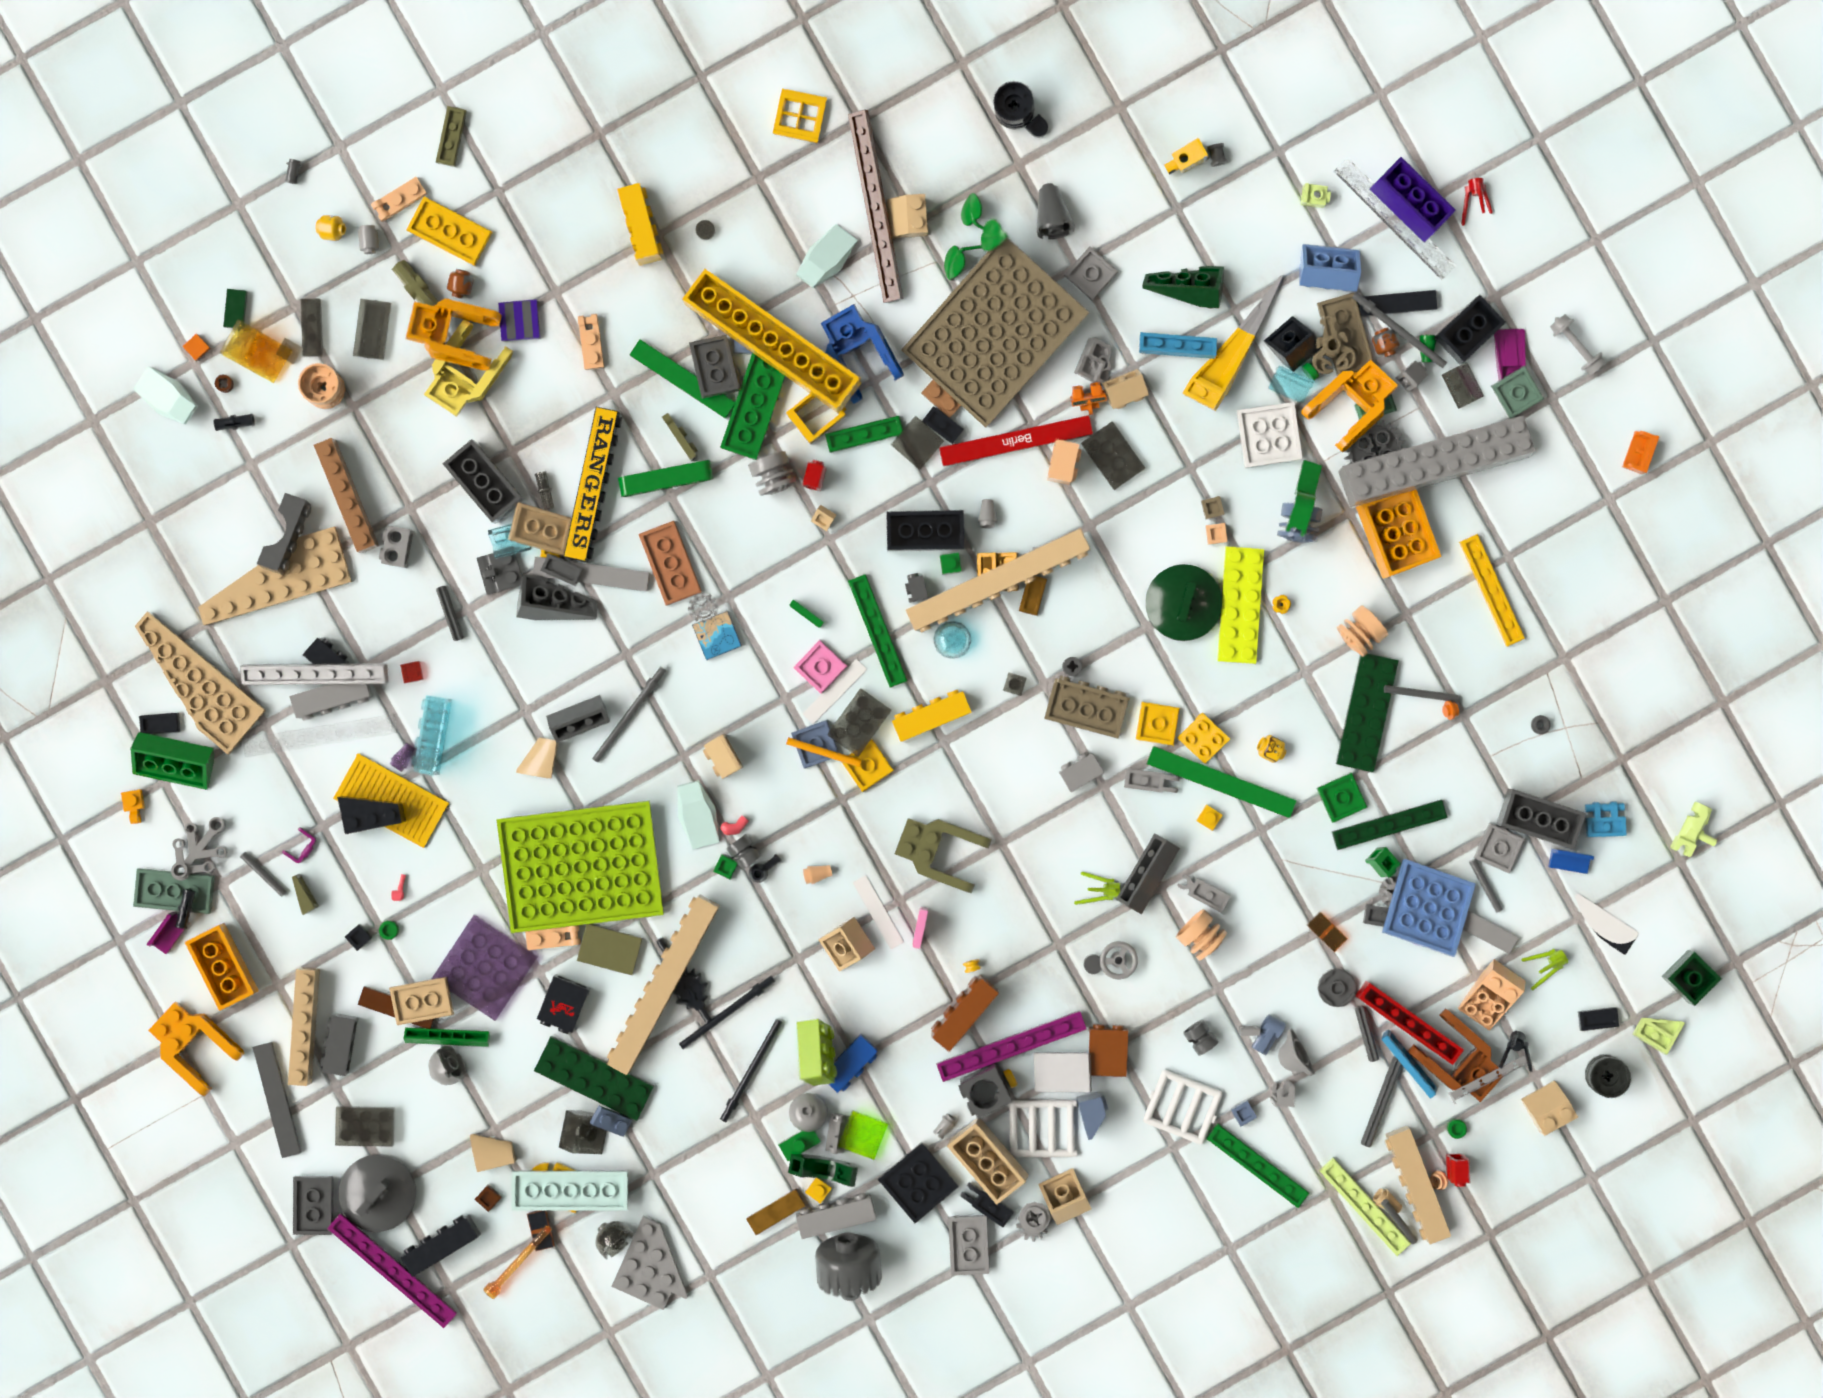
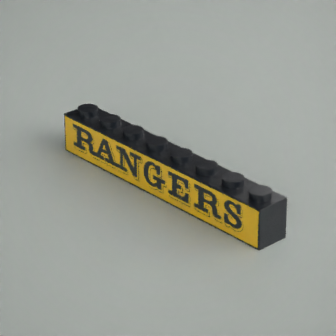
(592, 484)

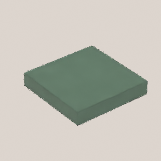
(1517, 392)

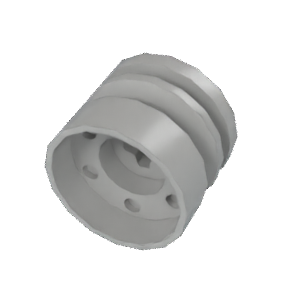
(772, 473)

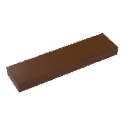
(382, 1003)

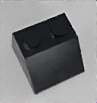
(1292, 343)

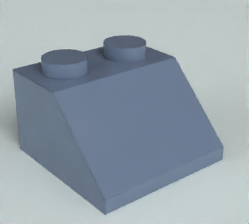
(1092, 1111)

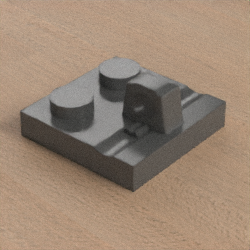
(499, 573)

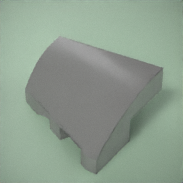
(1095, 361)

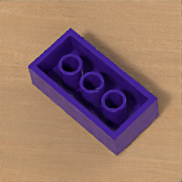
(1412, 199)

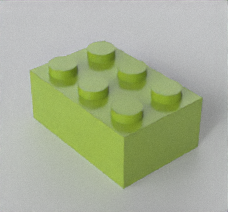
(816, 1052)

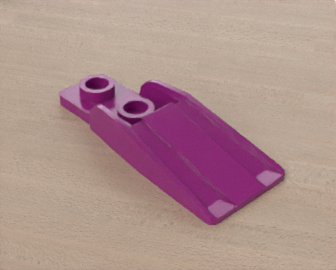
(1509, 351)

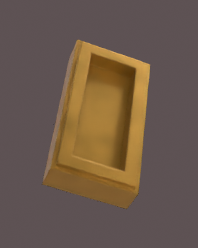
(1032, 596)

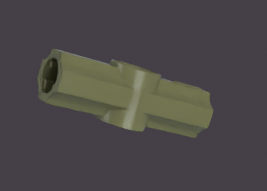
(414, 283)

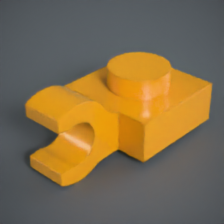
(132, 802)

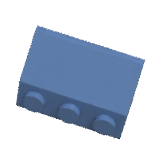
(1329, 268)

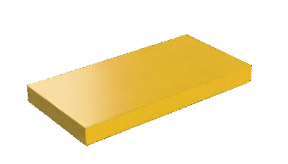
(449, 231)

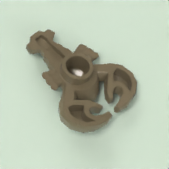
(1332, 347)

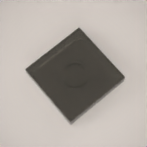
(917, 442)

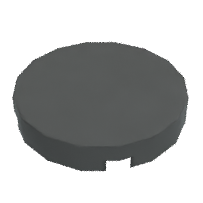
(1336, 988)

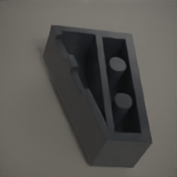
(368, 814)

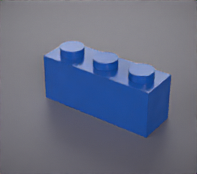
(852, 1060)

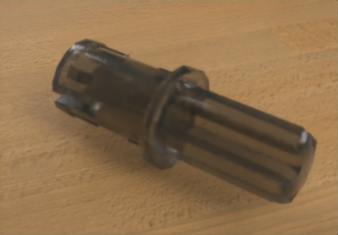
(544, 490)

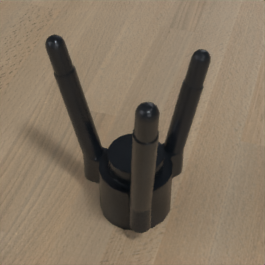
(1516, 1043)

